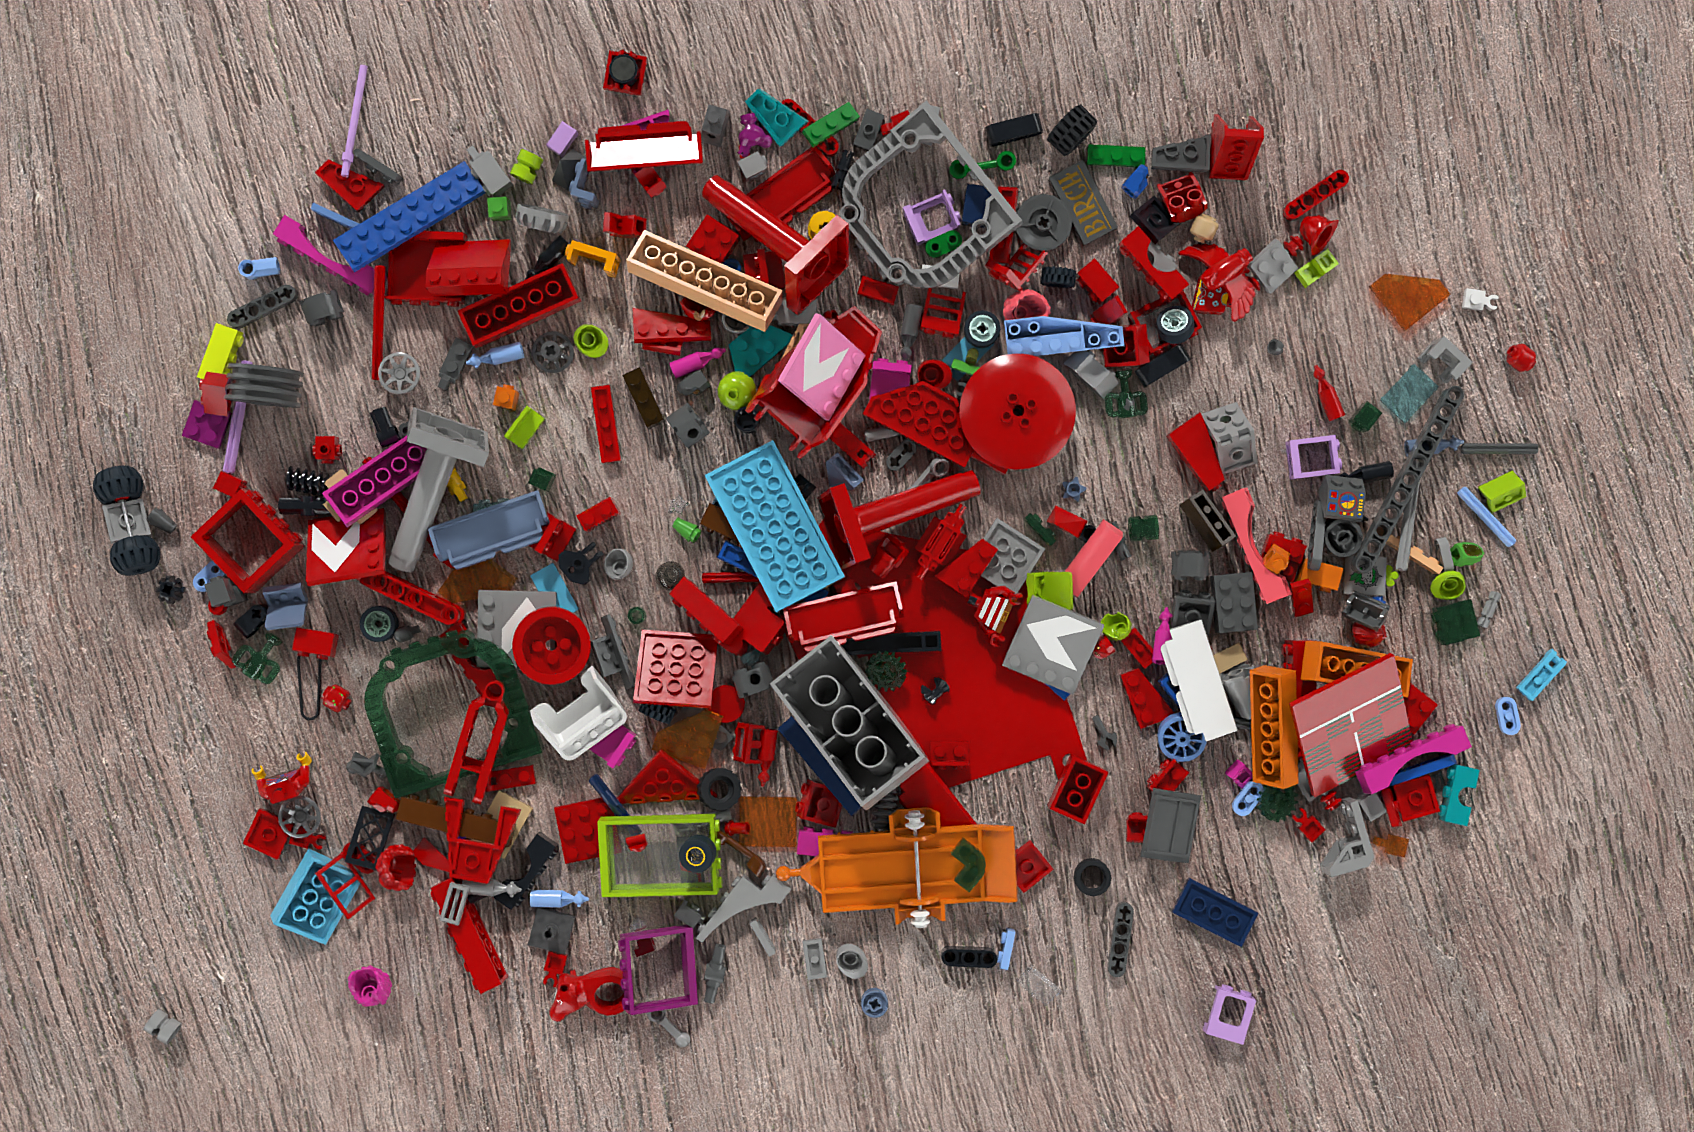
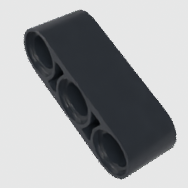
(1014, 129)
(1162, 365)
(977, 961)

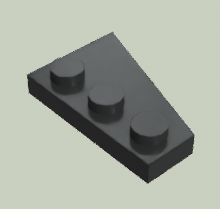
(1184, 156)

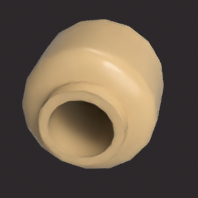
(1204, 228)

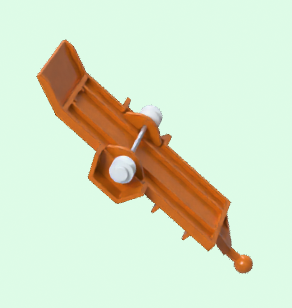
(908, 869)

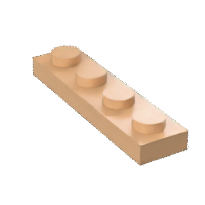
(1416, 554)

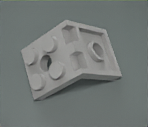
(1231, 437)

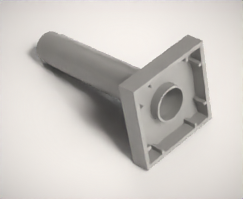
(444, 443)

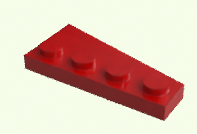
(665, 327)

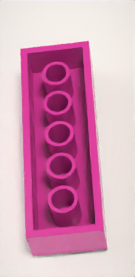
(375, 481)

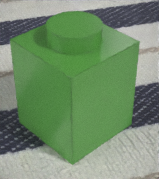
(499, 209)

